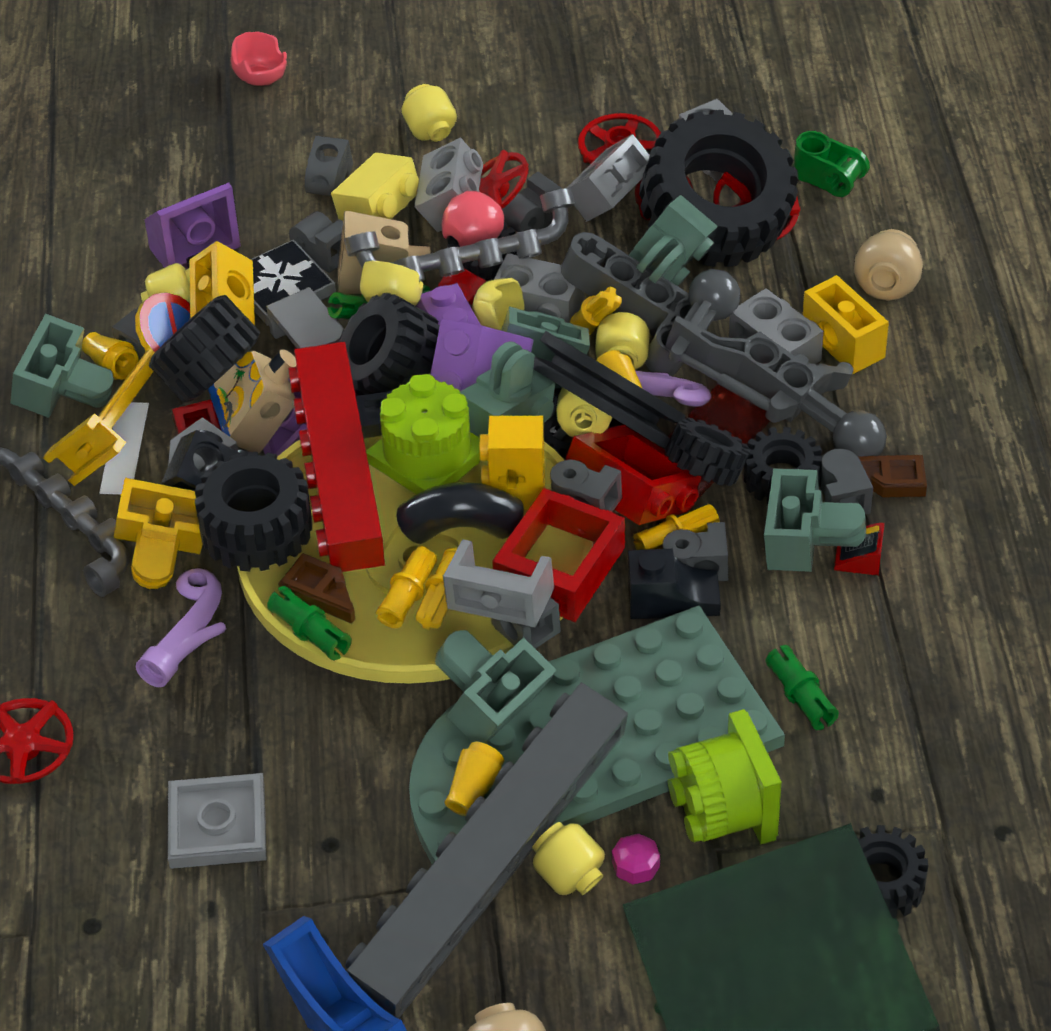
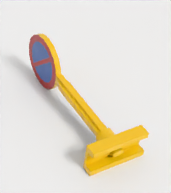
(94, 440)

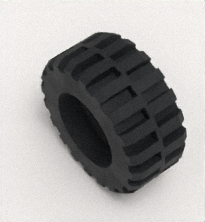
(731, 146)

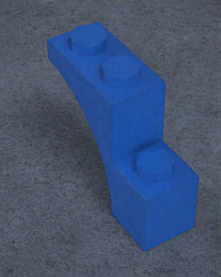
(321, 985)

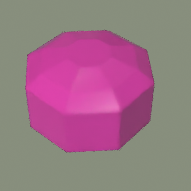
(635, 858)

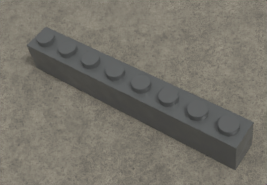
(487, 850)

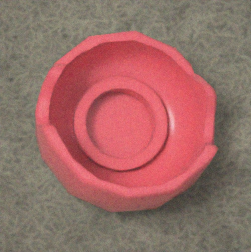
(257, 58)
(472, 218)

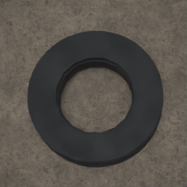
(606, 390)

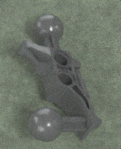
(765, 370)

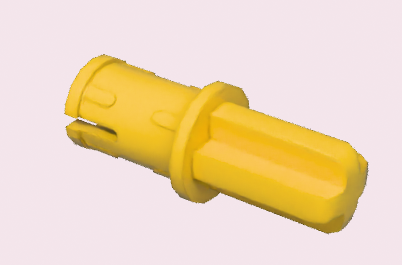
(596, 308)
(694, 521)
(406, 587)
(434, 604)

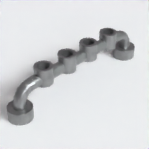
(487, 251)
(78, 514)

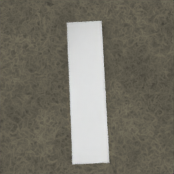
(124, 464)

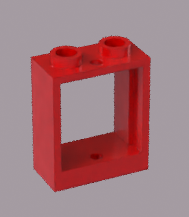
(650, 481)
(576, 518)

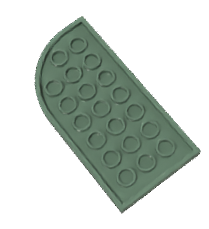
(669, 679)

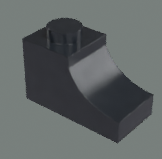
(665, 586)

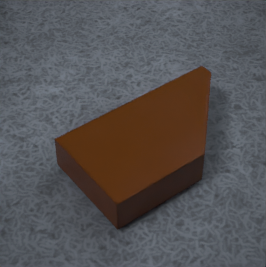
(896, 475)
(321, 586)

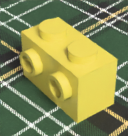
(378, 187)

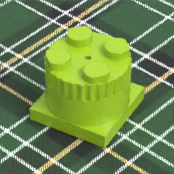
(425, 435)
(727, 784)

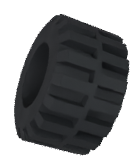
(389, 343)
(204, 348)
(253, 511)

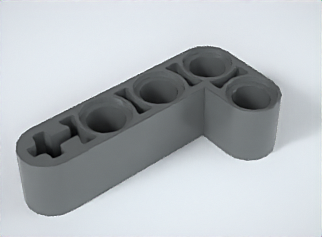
(596, 265)

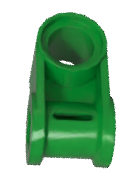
(825, 163)

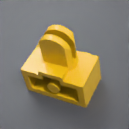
(160, 523)

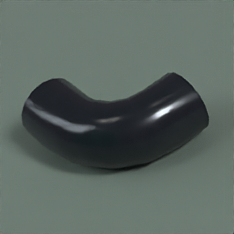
(459, 506)

